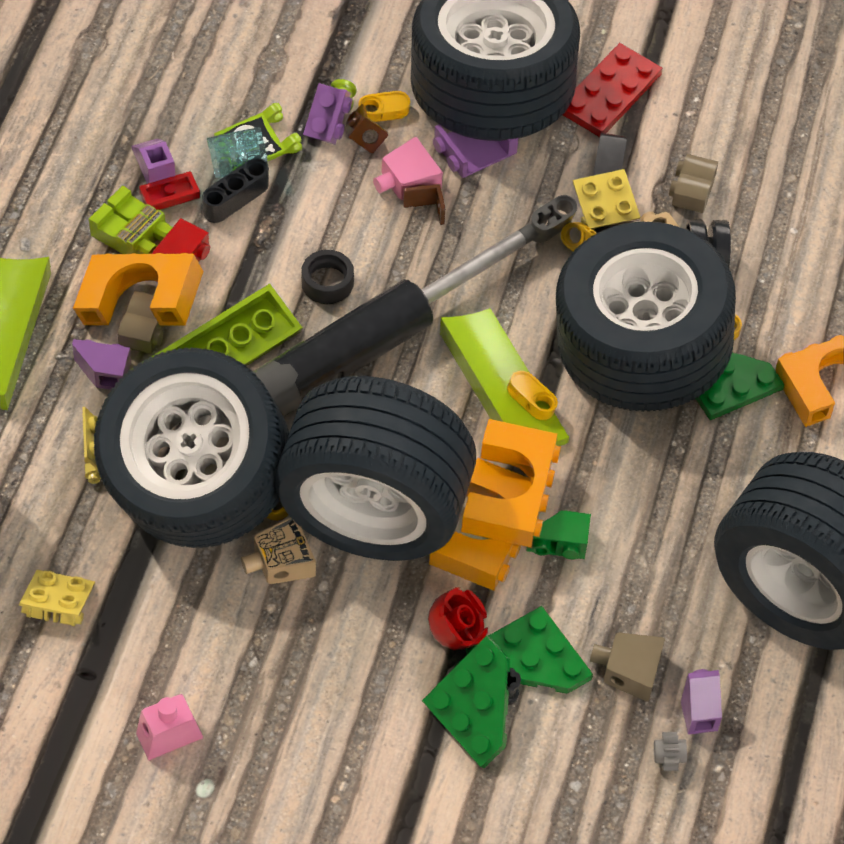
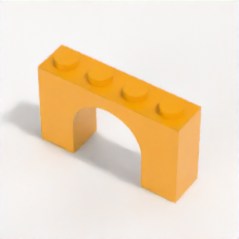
(114, 273)
(802, 379)
(514, 518)
(487, 559)

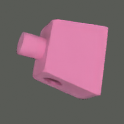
(408, 167)
(167, 727)

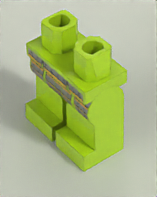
(128, 224)

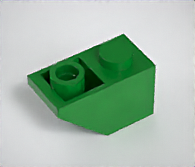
(563, 535)

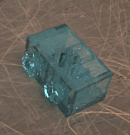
(235, 149)

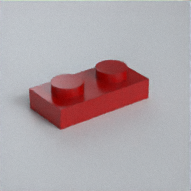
(170, 191)

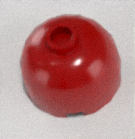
(458, 619)

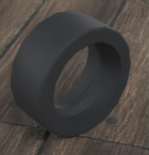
(327, 259)

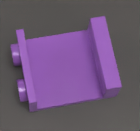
(470, 154)

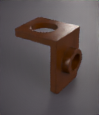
(358, 123)
(425, 195)

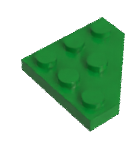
(740, 384)
(541, 653)
(475, 701)

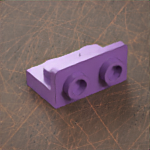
(328, 113)

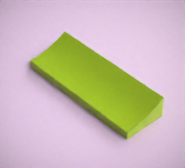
(21, 296)
(245, 329)
(488, 364)

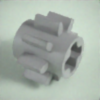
(670, 751)

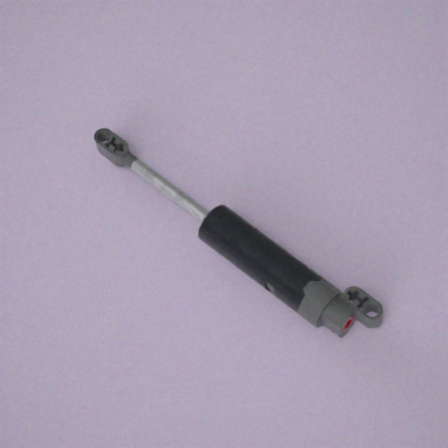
(390, 317)

